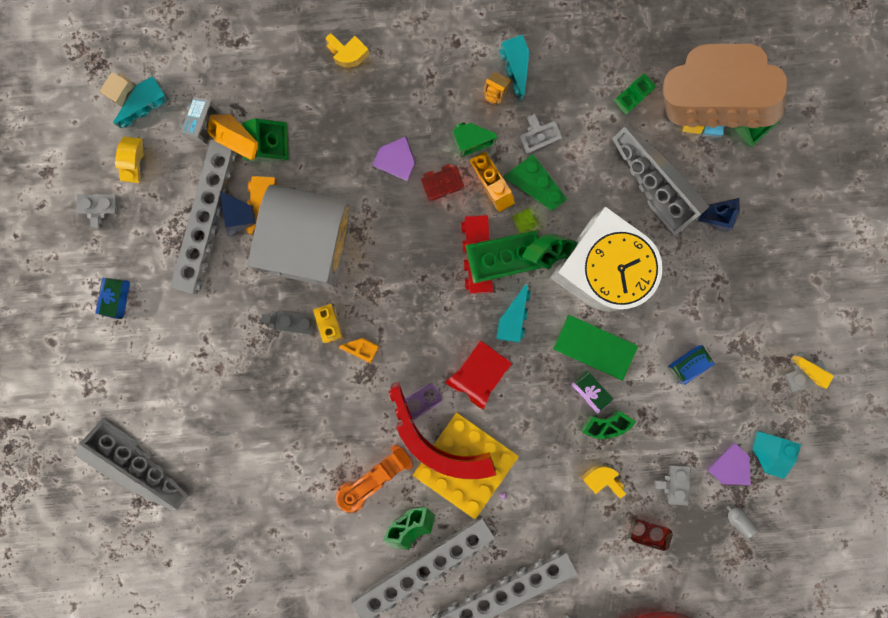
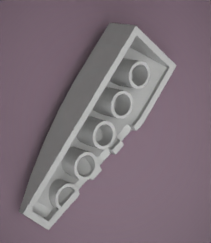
(664, 186)
(127, 464)

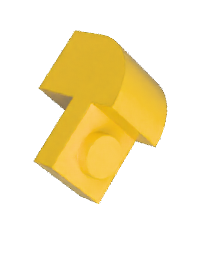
(349, 55)
(128, 157)
(603, 475)

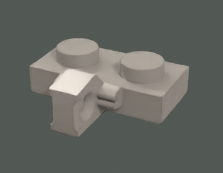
(539, 134)
(96, 207)
(797, 378)
(676, 485)

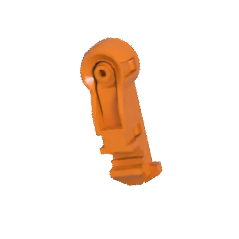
(353, 494)

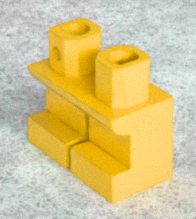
(327, 323)

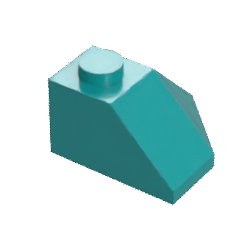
(775, 454)

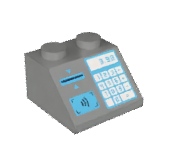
(197, 119)

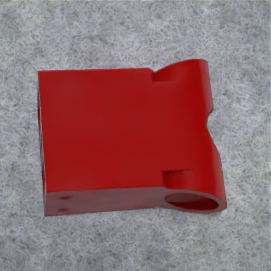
(479, 374)

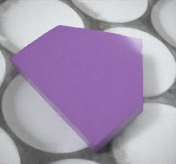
(396, 158)
(732, 467)

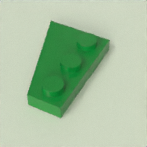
(536, 182)

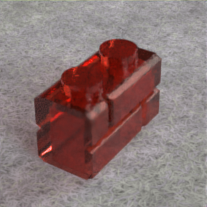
(442, 183)

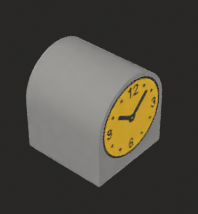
(300, 235)

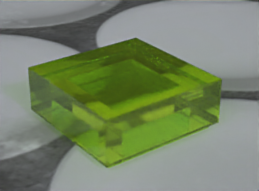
(524, 220)

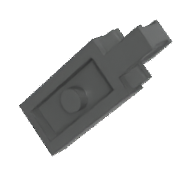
(291, 322)

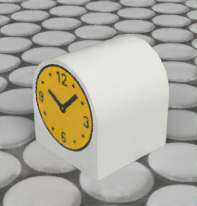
(611, 265)

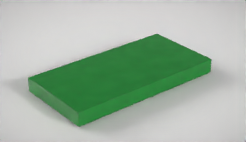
(500, 257)
(595, 347)

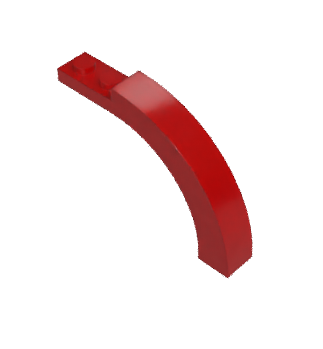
(449, 464)

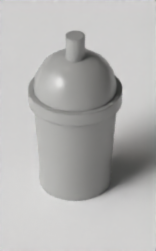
(739, 519)

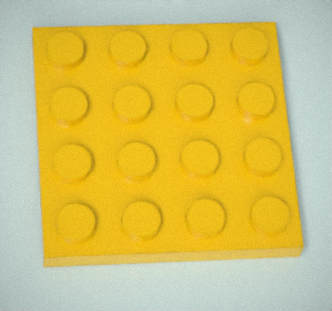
(467, 439)

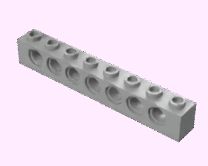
(195, 224)
(395, 580)
(514, 597)

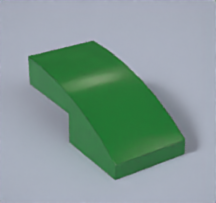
(635, 93)

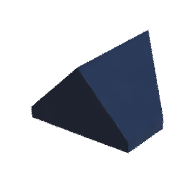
(236, 214)
(721, 215)

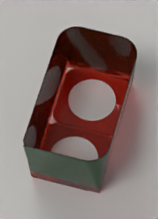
(663, 544)

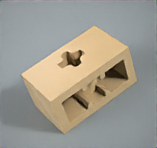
(117, 88)

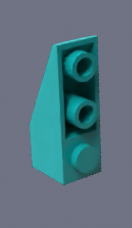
(516, 57)
(142, 99)
(511, 321)

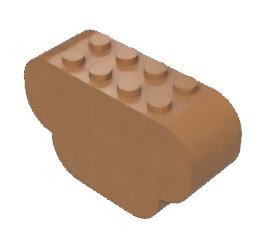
(725, 88)

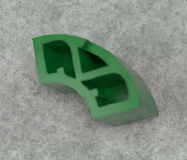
(549, 249)
(607, 427)
(409, 527)

